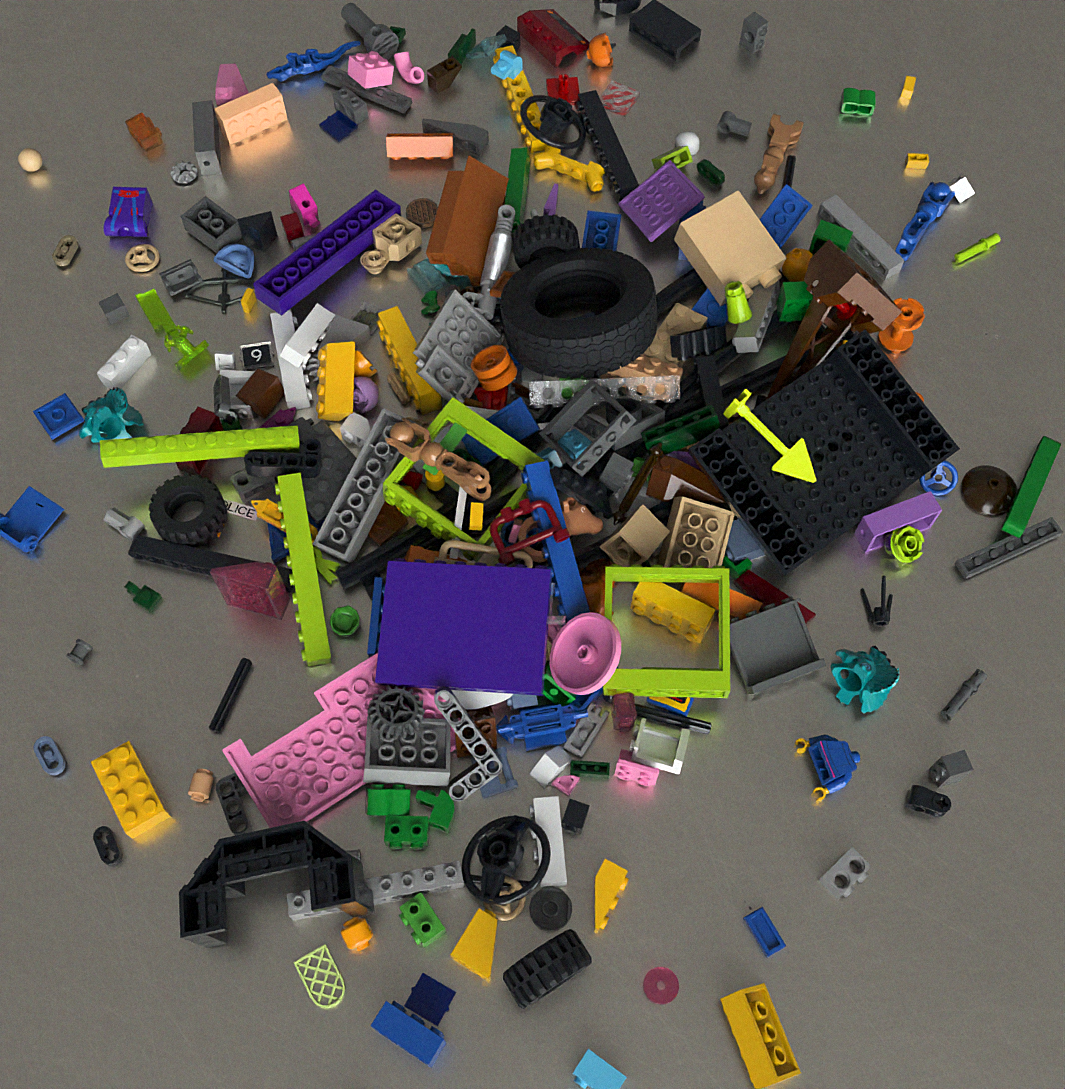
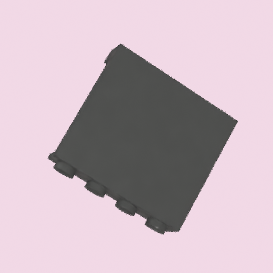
(773, 646)

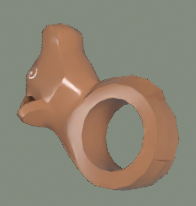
(577, 519)

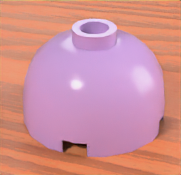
(365, 394)

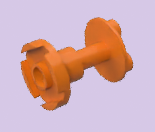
(898, 334)

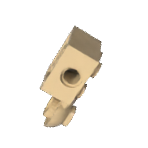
(392, 241)

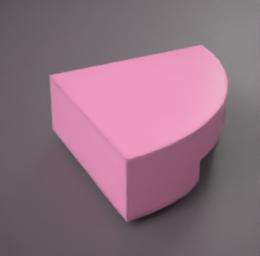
(515, 530)
(566, 783)

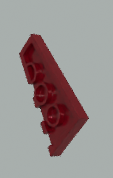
(764, 592)

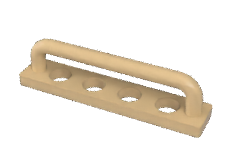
(477, 548)

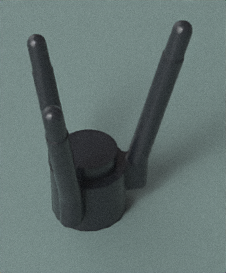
(881, 614)

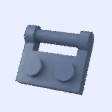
(494, 787)

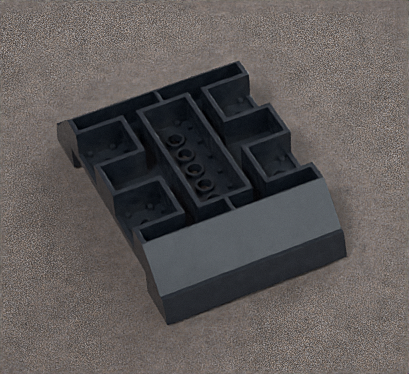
(888, 450)

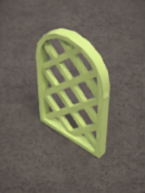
(297, 963)

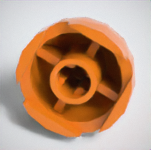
(600, 51)

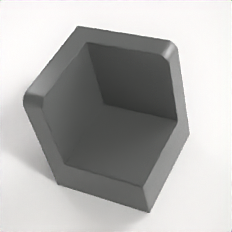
(114, 308)

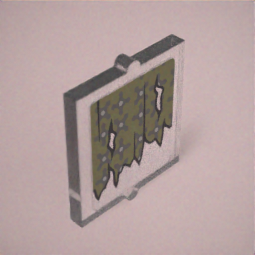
(367, 315)

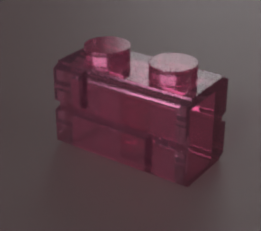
(623, 712)

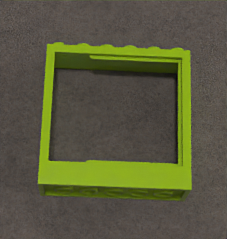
(484, 433)
(668, 680)

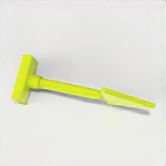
(794, 461)

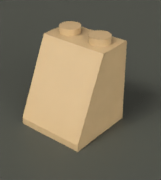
(635, 538)

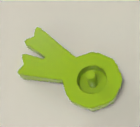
(325, 566)

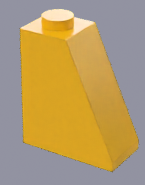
(477, 944)

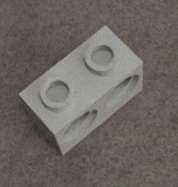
(842, 870)

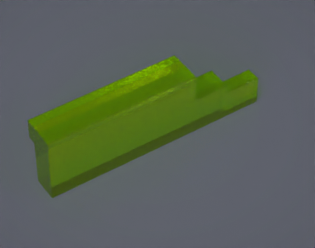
(157, 313)

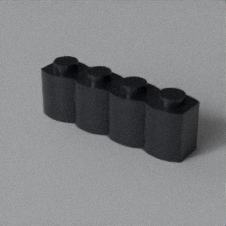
(698, 342)

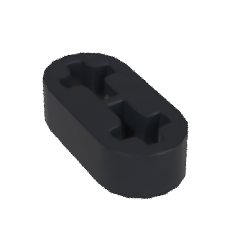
(103, 848)

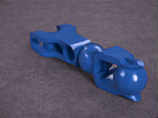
(926, 213)

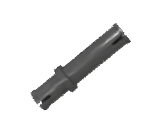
(968, 689)

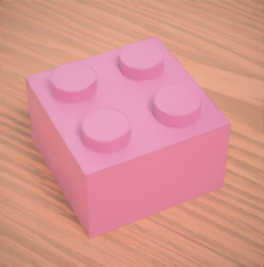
(370, 69)

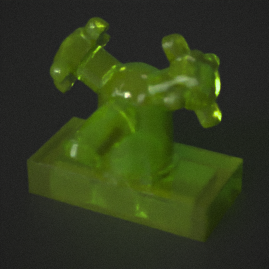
(184, 346)

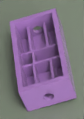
(917, 512)

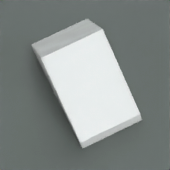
(550, 766)

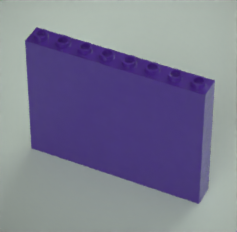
(464, 627)

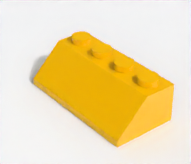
(335, 381)
(760, 1036)

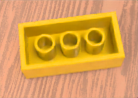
(672, 609)
(130, 789)

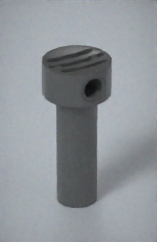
(376, 37)

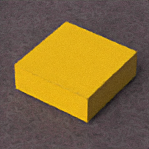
(248, 300)

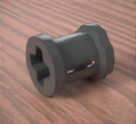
(79, 651)

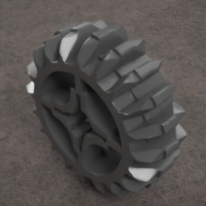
(381, 704)

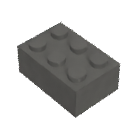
(211, 224)

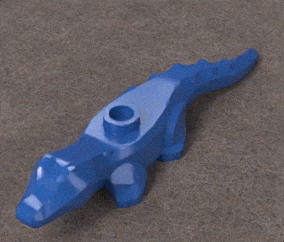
(308, 62)

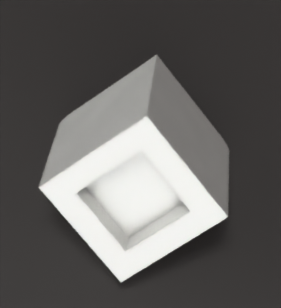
(961, 187)

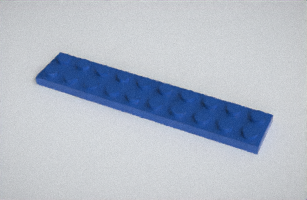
(780, 221)

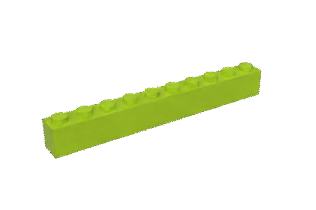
(198, 446)
(304, 570)

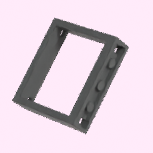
(573, 412)
(651, 417)

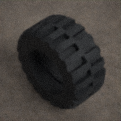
(542, 237)
(178, 492)
(546, 968)

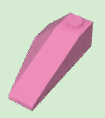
(229, 84)

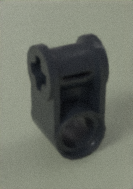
(925, 800)

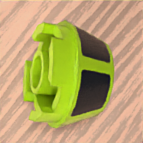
(904, 544)

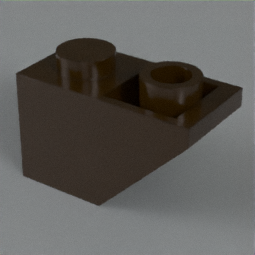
(443, 74)

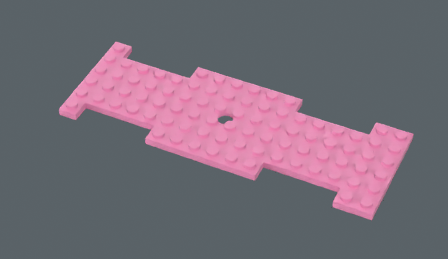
(324, 755)

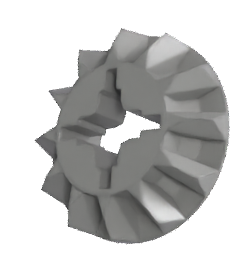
(186, 176)

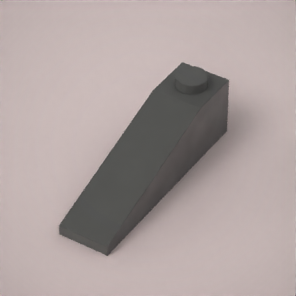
(464, 135)

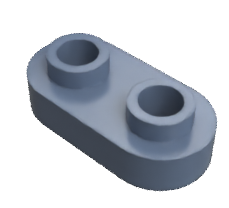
(49, 757)

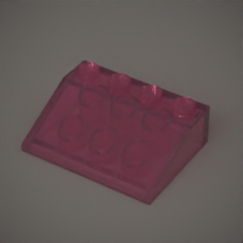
(253, 588)

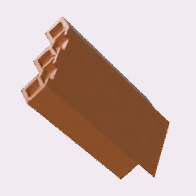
(467, 219)

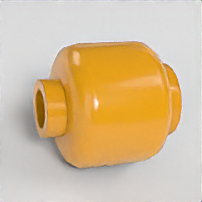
(356, 933)

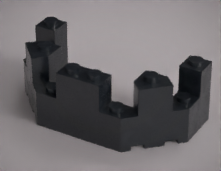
(334, 877)

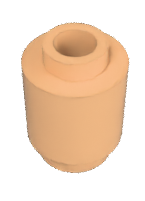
(201, 785)

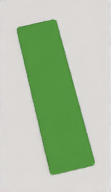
(449, 442)

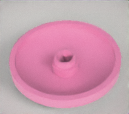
(585, 653)

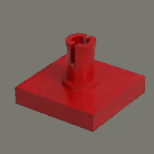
(564, 88)

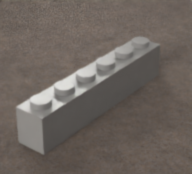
(864, 240)
(752, 332)

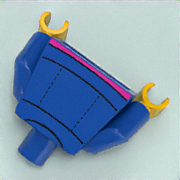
(831, 760)

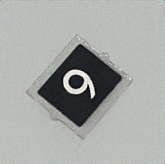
(256, 356)

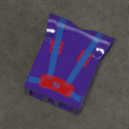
(128, 212)

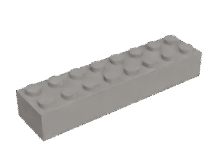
(361, 493)

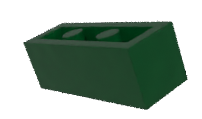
(590, 769)

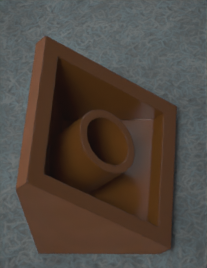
(261, 392)

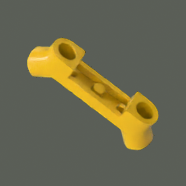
(588, 173)

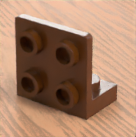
(486, 722)

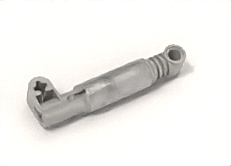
(495, 262)

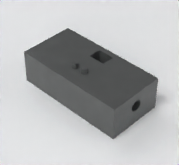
(206, 138)

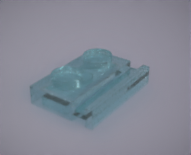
(426, 276)

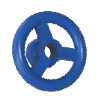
(939, 470)

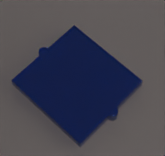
(338, 125)
(430, 999)

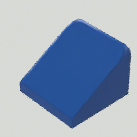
(506, 735)

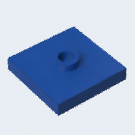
(58, 416)

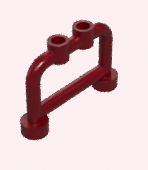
(525, 507)

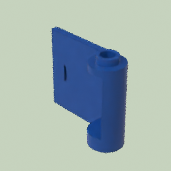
(27, 521)

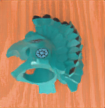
(109, 417)
(868, 677)

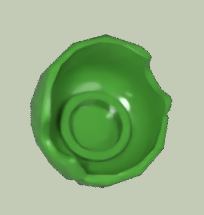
(344, 620)

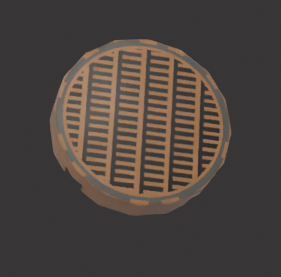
(422, 212)

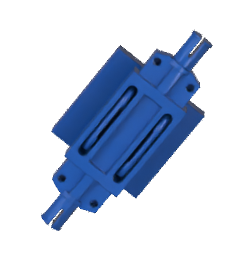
(543, 725)

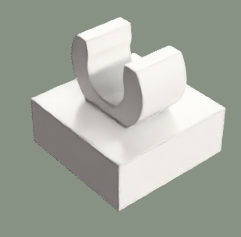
(225, 360)

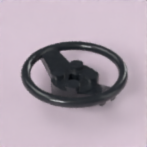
(555, 117)
(496, 865)

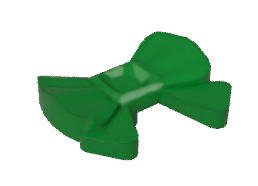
(430, 298)

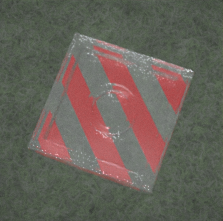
(619, 98)

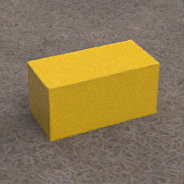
(908, 87)
(917, 161)
(476, 516)

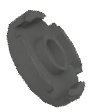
(550, 908)

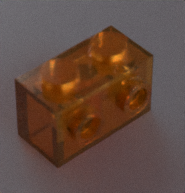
(144, 132)

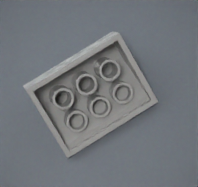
(412, 760)

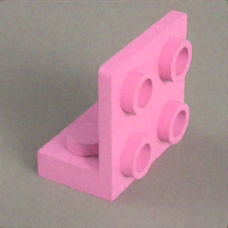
(629, 770)

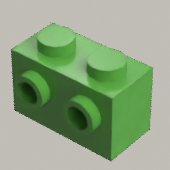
(422, 920)

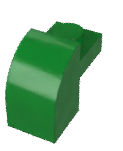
(443, 808)

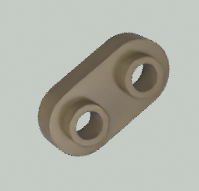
(63, 253)

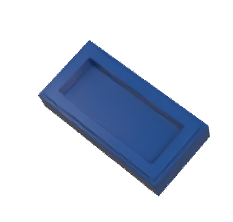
(764, 932)

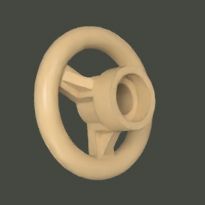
(141, 255)
(515, 885)

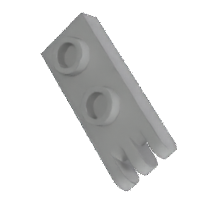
(586, 731)

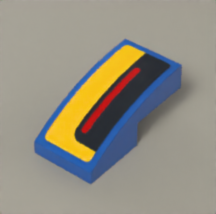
(675, 705)

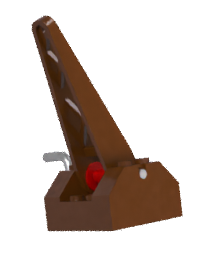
(859, 302)

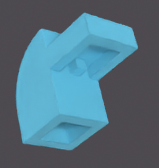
(507, 66)

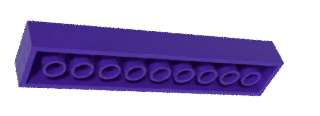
(324, 253)

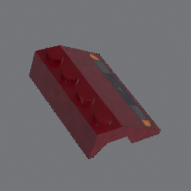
(550, 34)

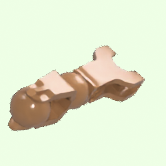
(781, 137)
(433, 454)

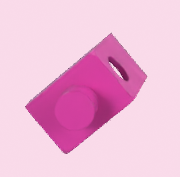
(304, 206)

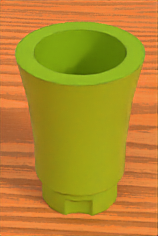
(737, 305)

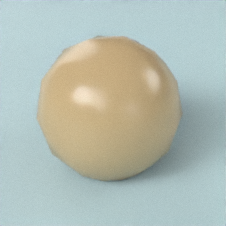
(30, 159)

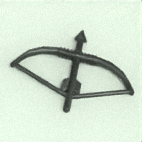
(224, 296)

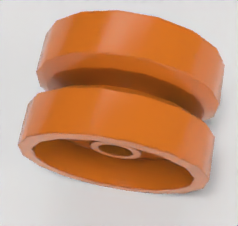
(494, 367)

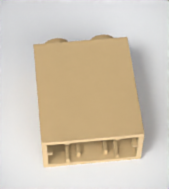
(729, 246)

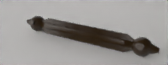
(637, 484)

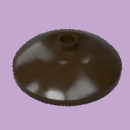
(985, 497)

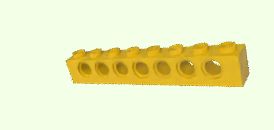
(518, 91)

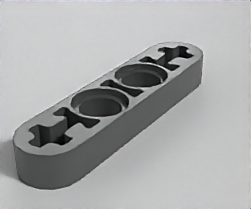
(221, 396)

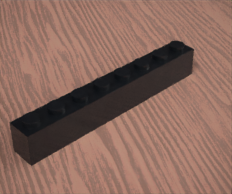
(606, 144)

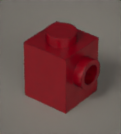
(292, 226)

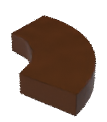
(594, 570)

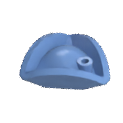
(236, 259)

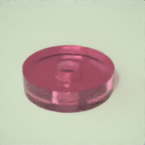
(663, 975)

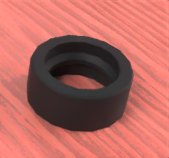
(631, 405)

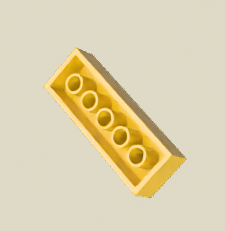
(401, 345)

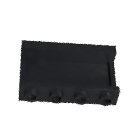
(664, 29)

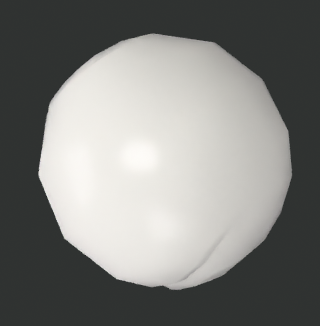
(688, 139)

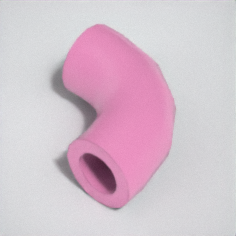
(407, 70)

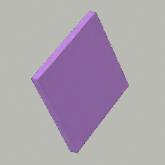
(661, 200)

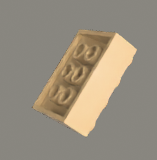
(696, 534)

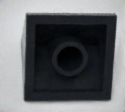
(258, 230)

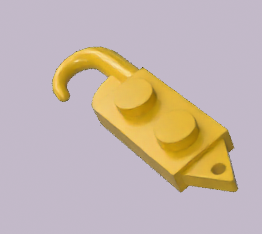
(270, 513)

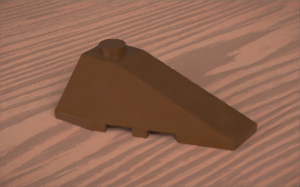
(677, 479)

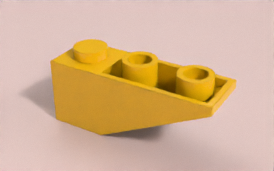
(606, 886)

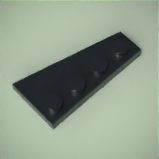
(584, 489)

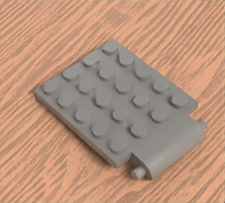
(450, 346)

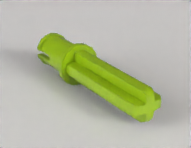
(982, 245)

